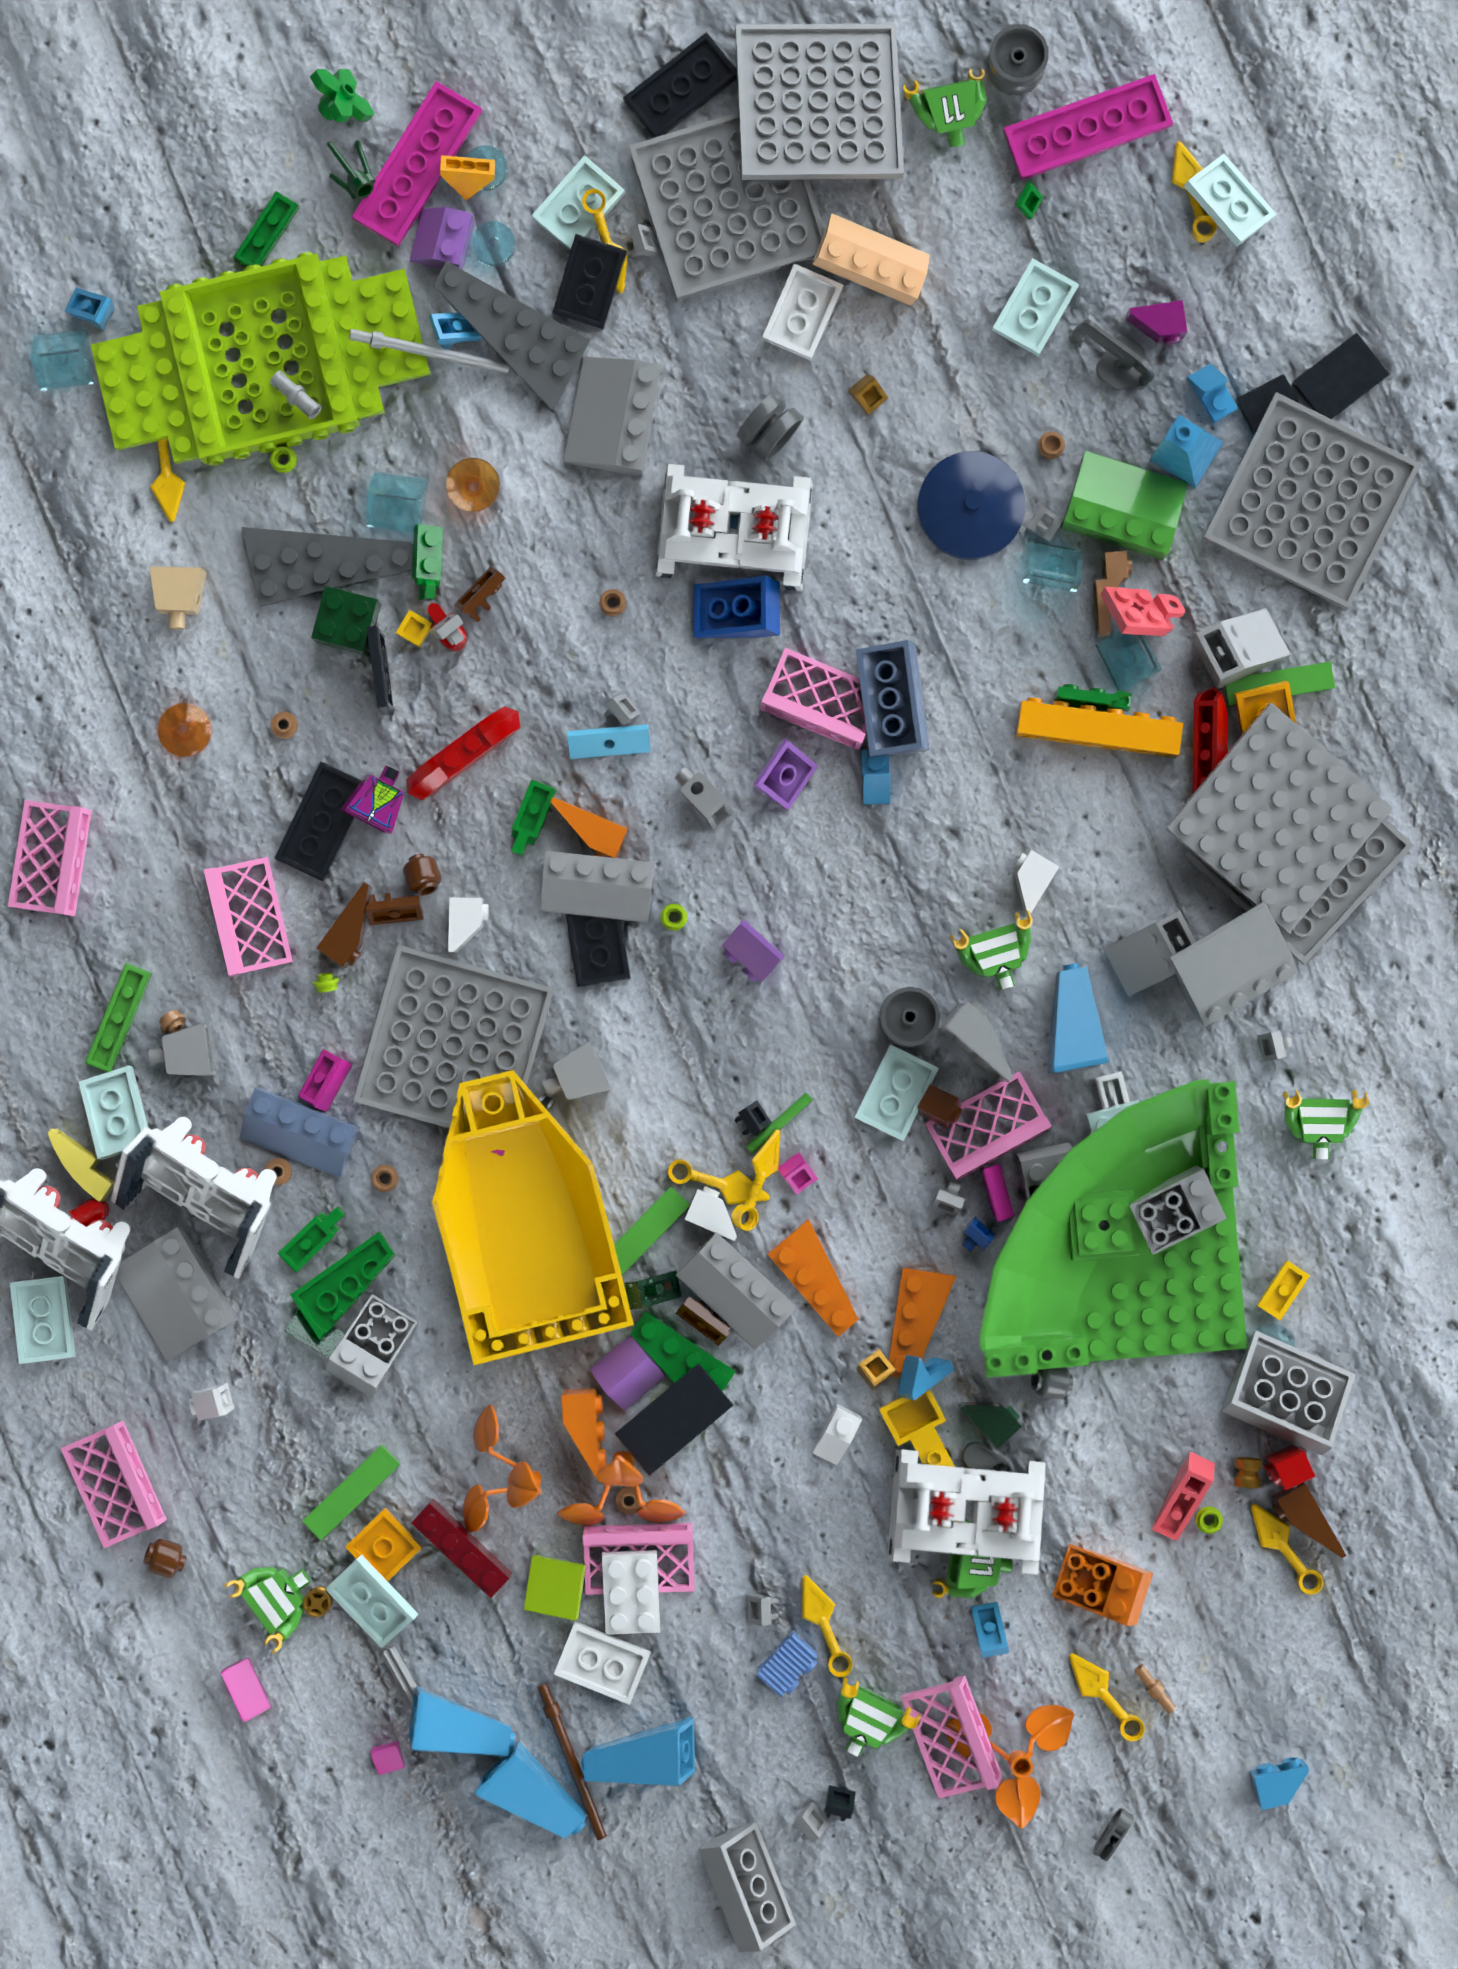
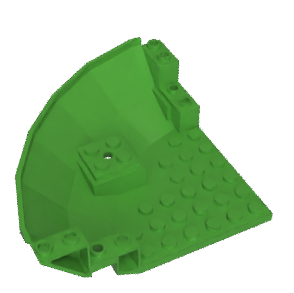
(1103, 1291)

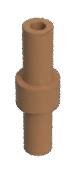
(1155, 1688)

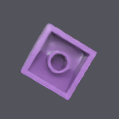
(442, 237)
(752, 952)

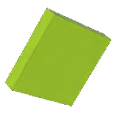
(555, 1587)

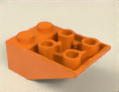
(581, 1420)
(1103, 1585)

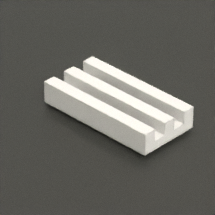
(1108, 1078)

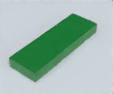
(266, 231)

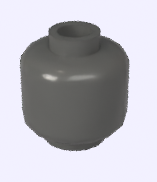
(1052, 1382)

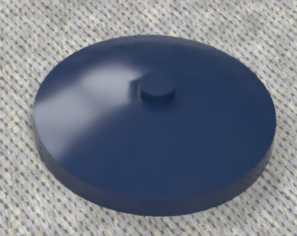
(971, 505)

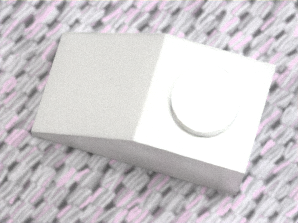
(1033, 878)
(465, 920)
(711, 1213)
(211, 1402)
(837, 1434)

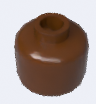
(422, 874)
(164, 1558)

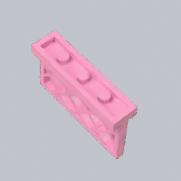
(808, 717)
(71, 863)
(224, 921)
(1000, 1146)
(135, 1480)
(641, 1535)
(974, 1732)

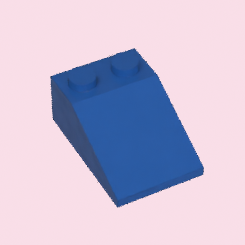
(737, 608)

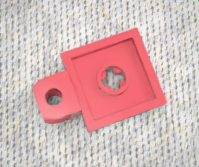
(1141, 614)

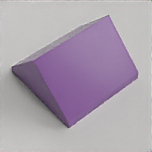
(785, 775)
(627, 1373)

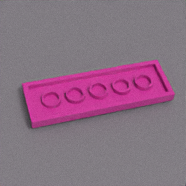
(1088, 127)
(415, 163)

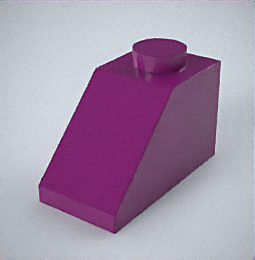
(1160, 321)

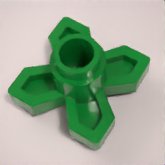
(339, 96)

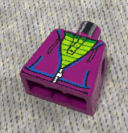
(376, 800)

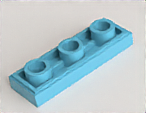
(609, 741)

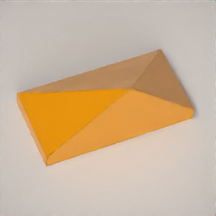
(467, 174)

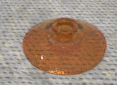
(472, 471)
(197, 734)

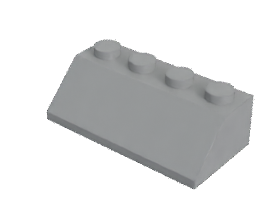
(597, 886)
(735, 1291)
(747, 1888)

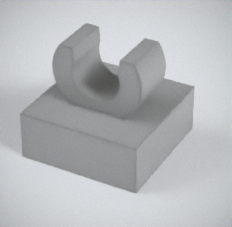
(643, 241)
(1044, 524)
(448, 629)
(623, 710)
(1273, 1045)
(948, 1200)
(760, 1609)
(811, 1823)

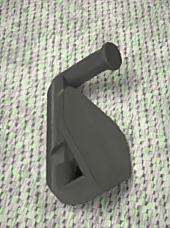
(1123, 361)

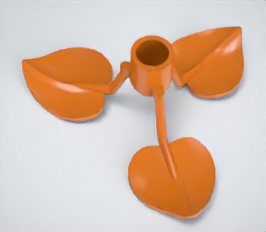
(621, 1472)
(522, 1481)
(1020, 1797)

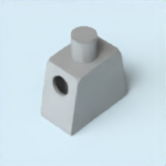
(710, 803)
(186, 1052)
(578, 1075)

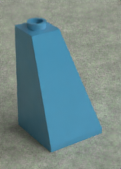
(1186, 451)
(1075, 1028)
(452, 1727)
(648, 1757)
(531, 1792)

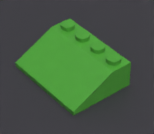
(1125, 505)

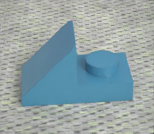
(90, 307)
(452, 328)
(1211, 391)
(875, 779)
(920, 1377)
(989, 1630)

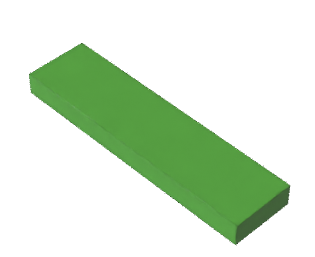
(1301, 680)
(118, 1018)
(649, 1228)
(351, 1492)

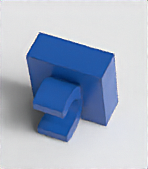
(977, 1234)

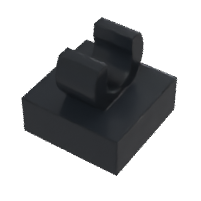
(754, 1118)
(839, 1802)

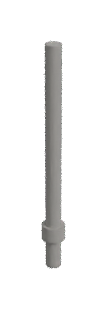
(378, 340)

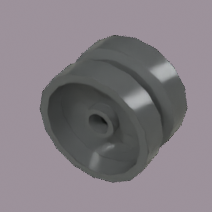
(1017, 59)
(770, 426)
(893, 1013)

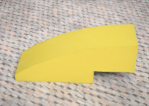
(81, 1165)

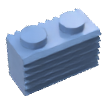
(787, 1663)

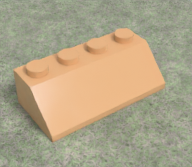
(872, 260)

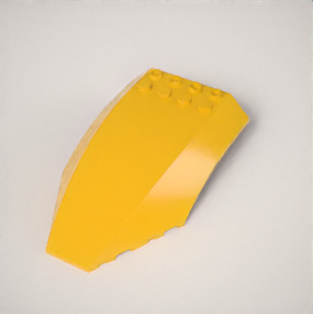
(523, 1226)

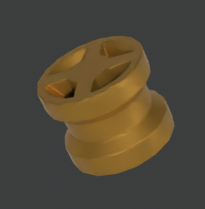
(313, 1605)

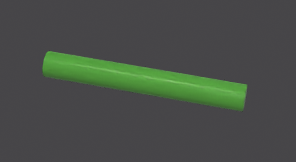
(779, 1122)

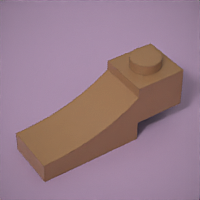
(1115, 571)

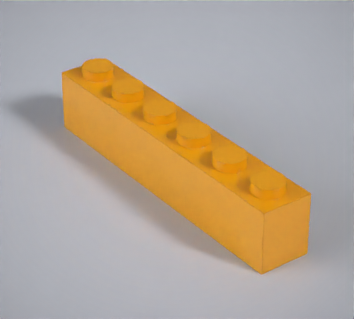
(1098, 728)

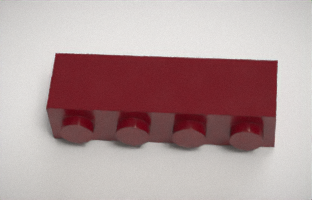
(461, 1548)

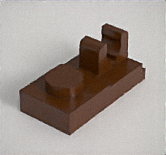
(486, 585)
(394, 910)
(700, 1318)

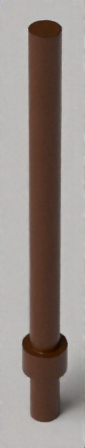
(552, 1711)

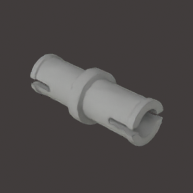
(295, 395)

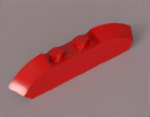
(1209, 734)
(463, 753)

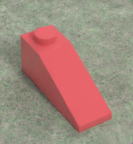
(1184, 1495)

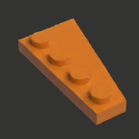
(810, 1271)
(917, 1313)

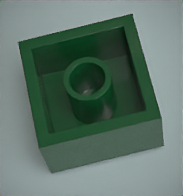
(344, 620)

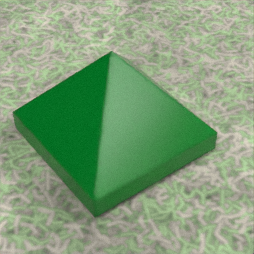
(1028, 200)

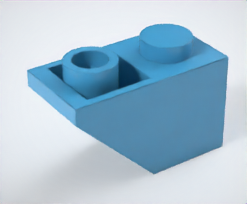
(1278, 1783)

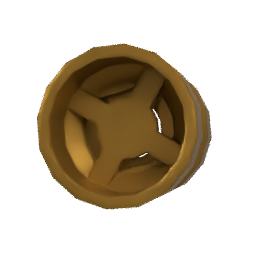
(1247, 1476)

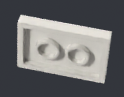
(802, 312)
(631, 1592)
(602, 1663)

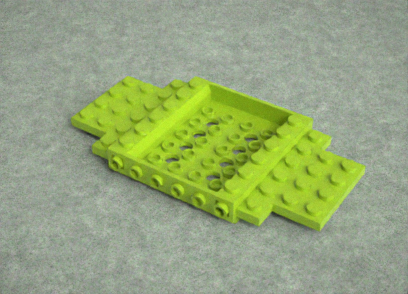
(180, 385)

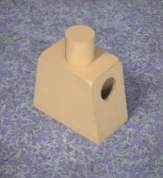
(177, 592)

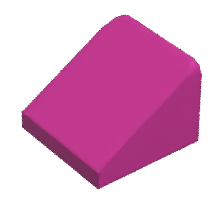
(797, 1173)
(387, 1757)

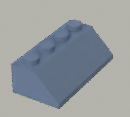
(892, 699)
(298, 1132)

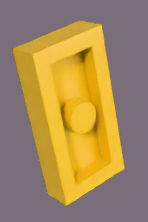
(1283, 1290)

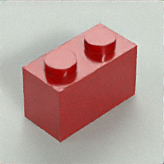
(1288, 1467)

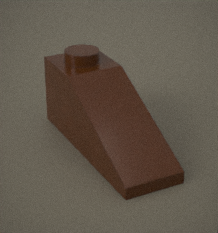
(347, 933)
(1302, 1512)

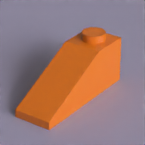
(598, 833)

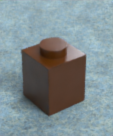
(939, 1106)

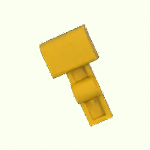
(917, 1422)

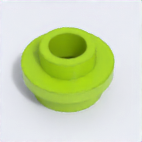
(277, 454)
(673, 926)
(325, 982)
(1216, 1523)

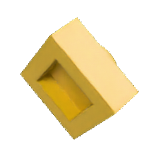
(414, 628)

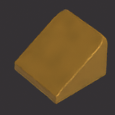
(868, 394)
(875, 1369)

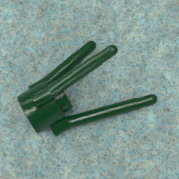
(359, 183)

